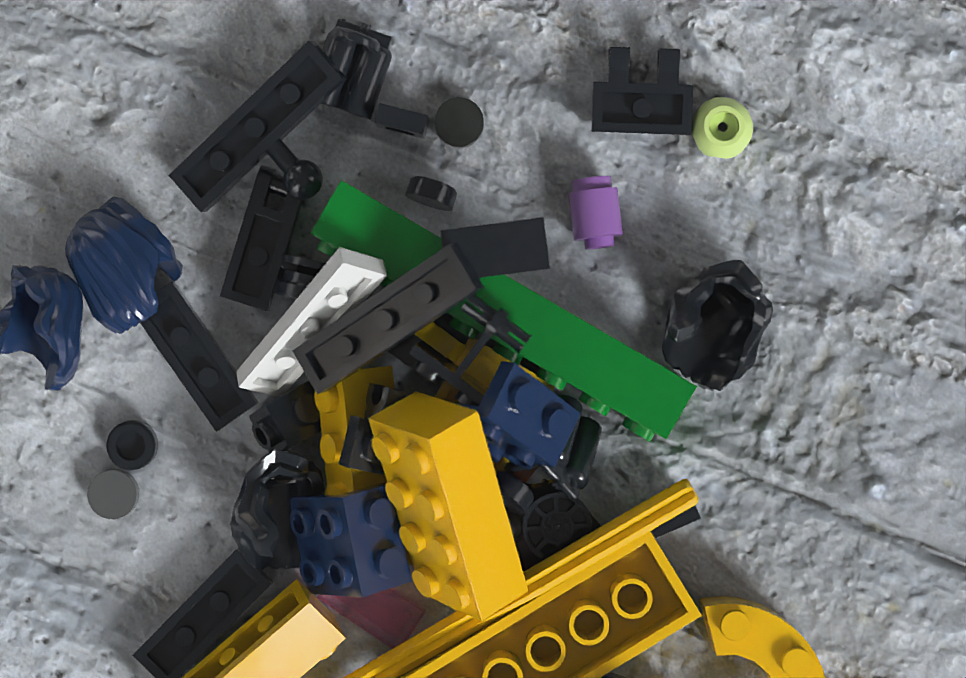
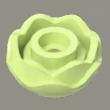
(706, 132)

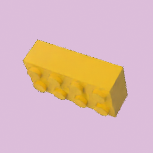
(448, 504)

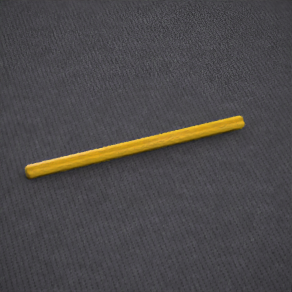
(538, 578)

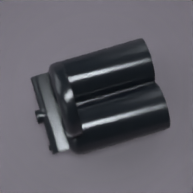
(364, 60)
(575, 462)

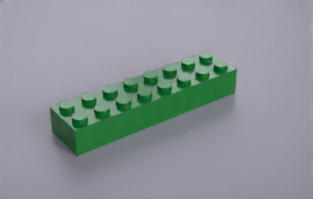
(560, 342)

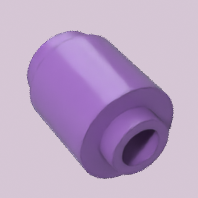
(595, 212)

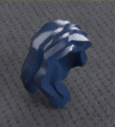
(116, 263)
(44, 321)

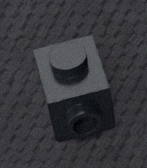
(287, 419)

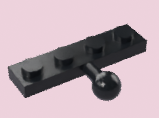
(259, 130)

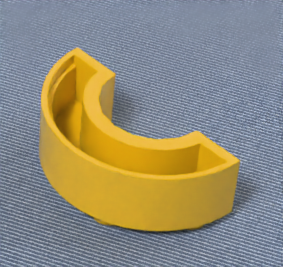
(759, 635)

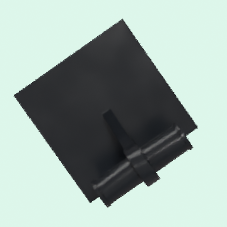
(438, 367)

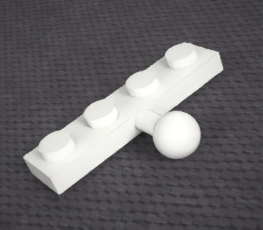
(333, 292)

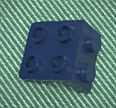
(524, 418)
(349, 542)

